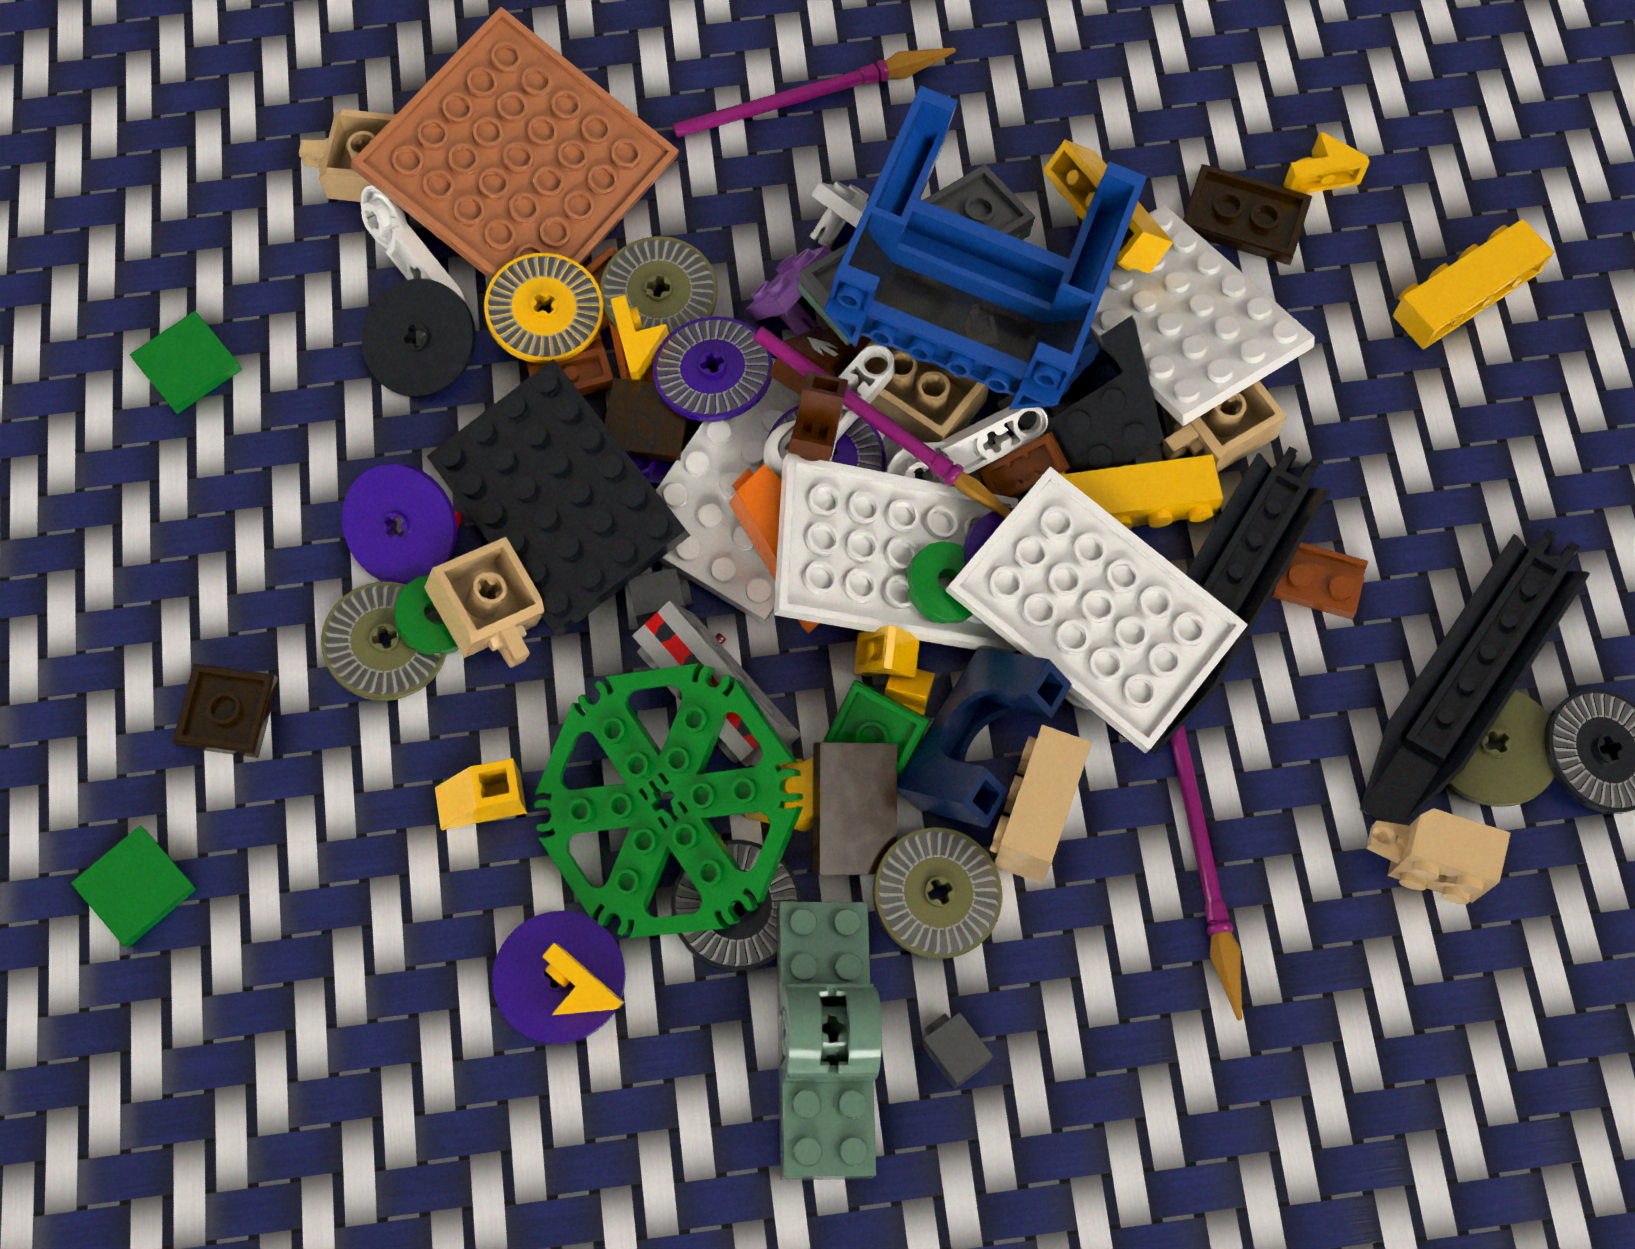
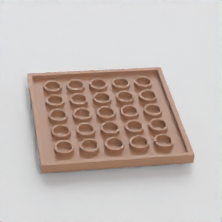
(514, 152)

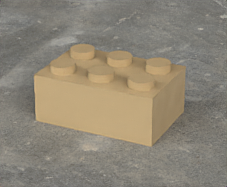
(925, 396)
(1039, 803)

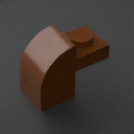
(818, 417)

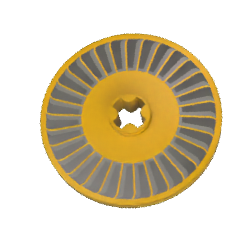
(540, 335)

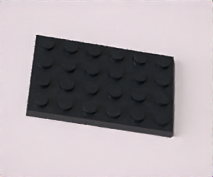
(560, 493)

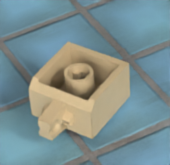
(333, 156)
(1228, 429)
(487, 601)
(1442, 854)

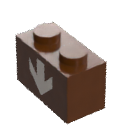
(821, 349)

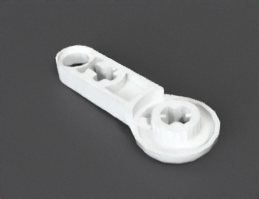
(407, 251)
(778, 442)
(970, 446)

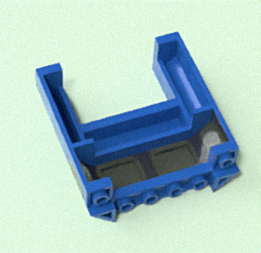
(966, 290)

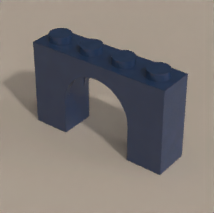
(989, 687)

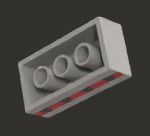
(679, 639)

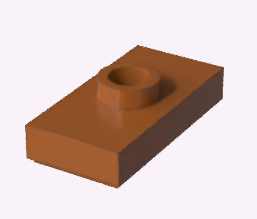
(1023, 466)

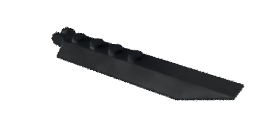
(1250, 553)
(1471, 677)

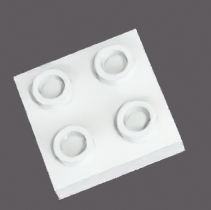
(843, 205)

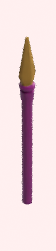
(898, 66)
(937, 463)
(1224, 949)

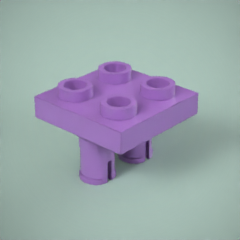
(782, 293)

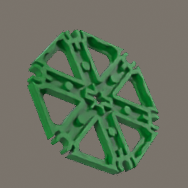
(697, 797)

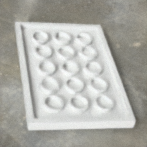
(1199, 323)
(699, 493)
(849, 544)
(1099, 605)

